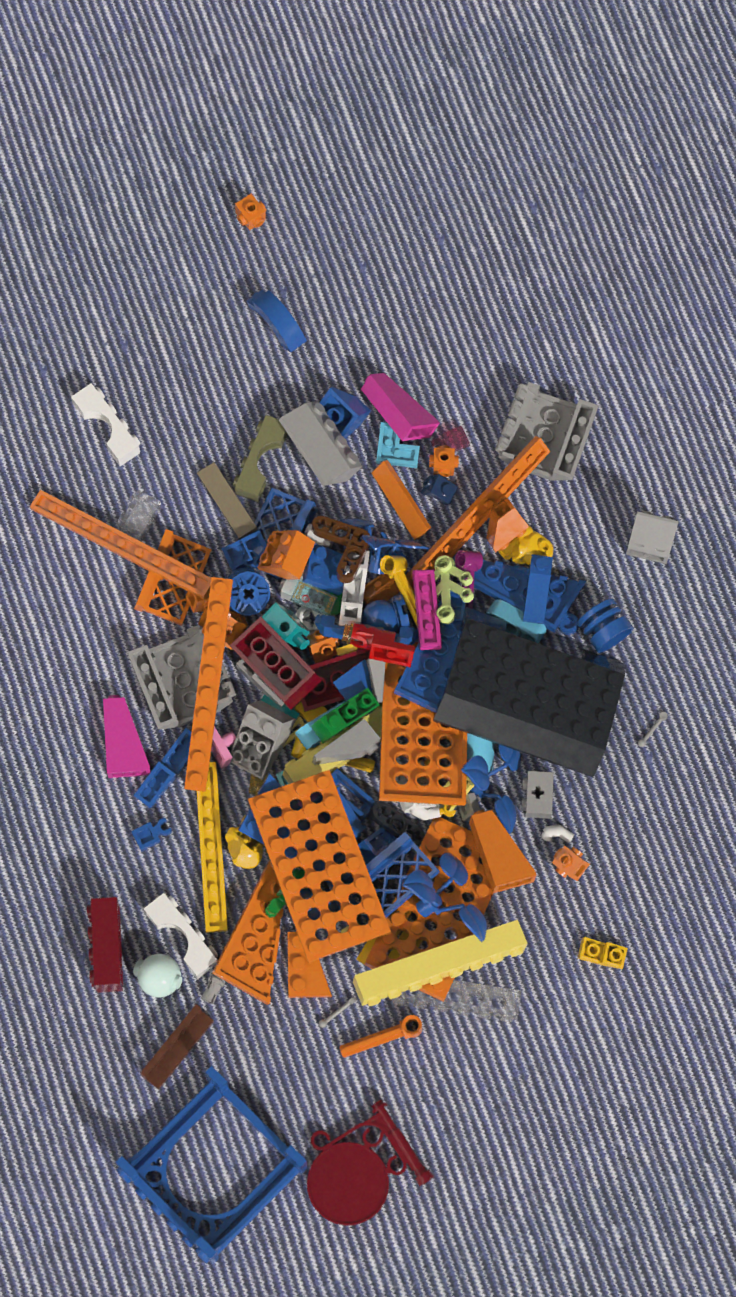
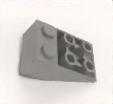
(652, 537)
(260, 738)

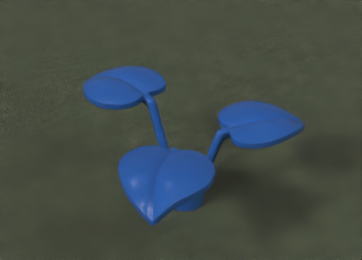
(377, 543)
(477, 771)
(431, 902)

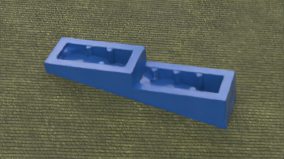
(165, 771)
(370, 847)

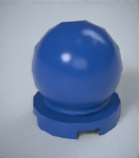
(386, 614)

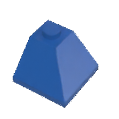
(344, 410)

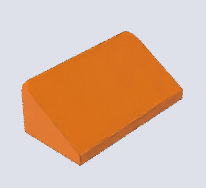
(380, 589)

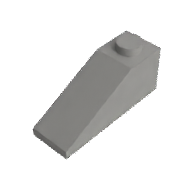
(351, 745)

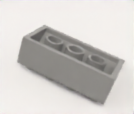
(321, 443)

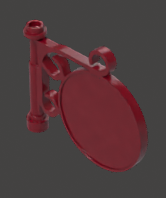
(351, 1180)

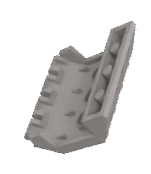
(556, 421)
(171, 678)

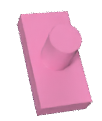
(220, 745)

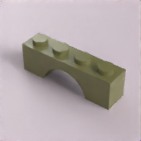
(270, 436)

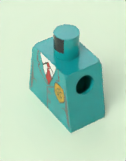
(287, 626)

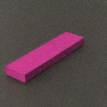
(426, 610)

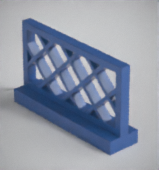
(302, 517)
(383, 861)

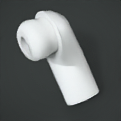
(557, 831)

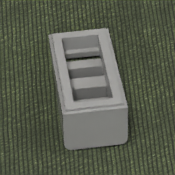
(376, 672)

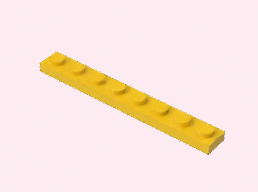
(212, 855)

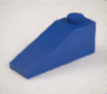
(537, 589)

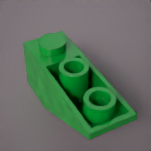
(345, 715)

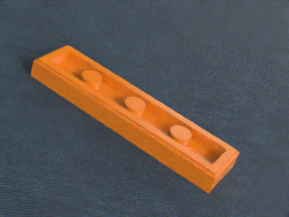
(401, 500)

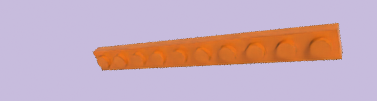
(480, 509)
(122, 544)
(208, 684)

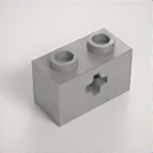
(544, 784)

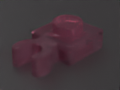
(453, 438)

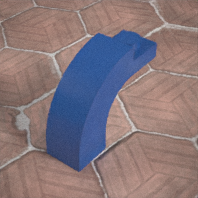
(278, 318)

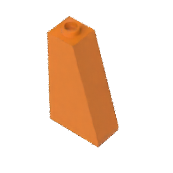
(500, 855)

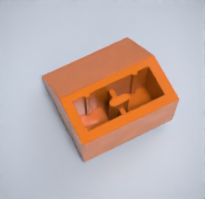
(504, 525)
(286, 554)

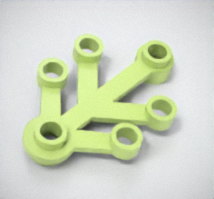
(443, 568)

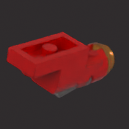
(379, 642)

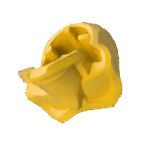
(523, 547)
(243, 849)

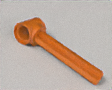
(382, 1037)

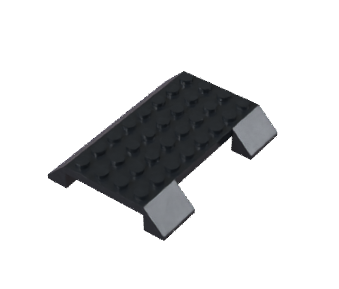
(530, 695)

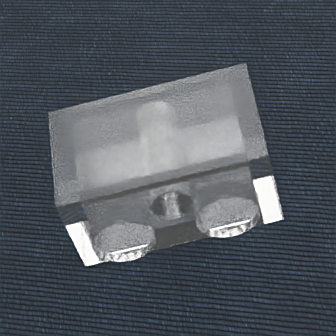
(139, 515)

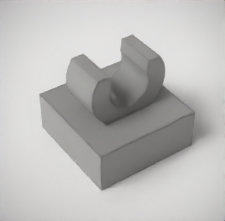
(470, 807)

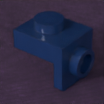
(439, 488)

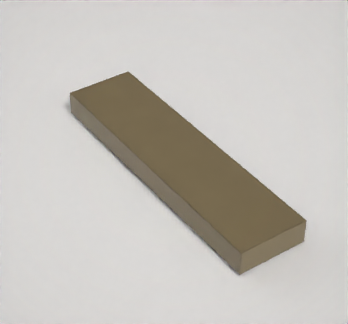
(227, 501)

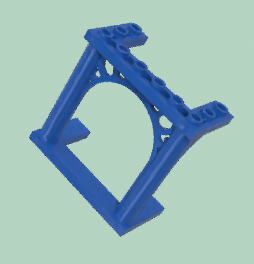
(136, 1167)

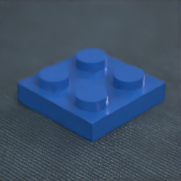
(322, 569)

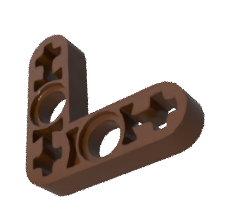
(352, 544)

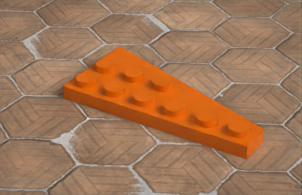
(254, 943)

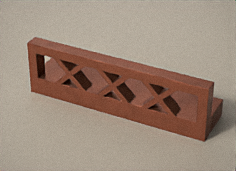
(176, 1047)

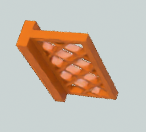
(152, 579)

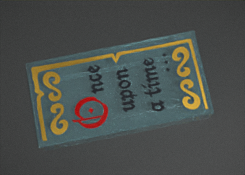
(313, 598)

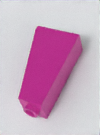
(398, 408)
(123, 746)

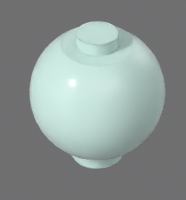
(158, 975)

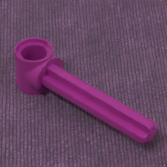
(469, 562)

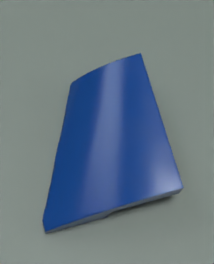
(245, 551)
(354, 681)

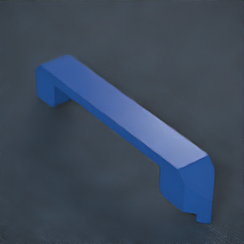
(327, 628)

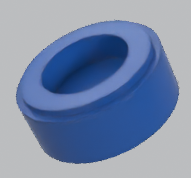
(569, 624)

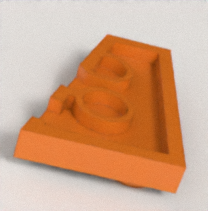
(304, 978)

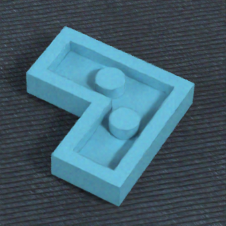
(395, 453)

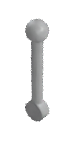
(662, 717)
(323, 1023)

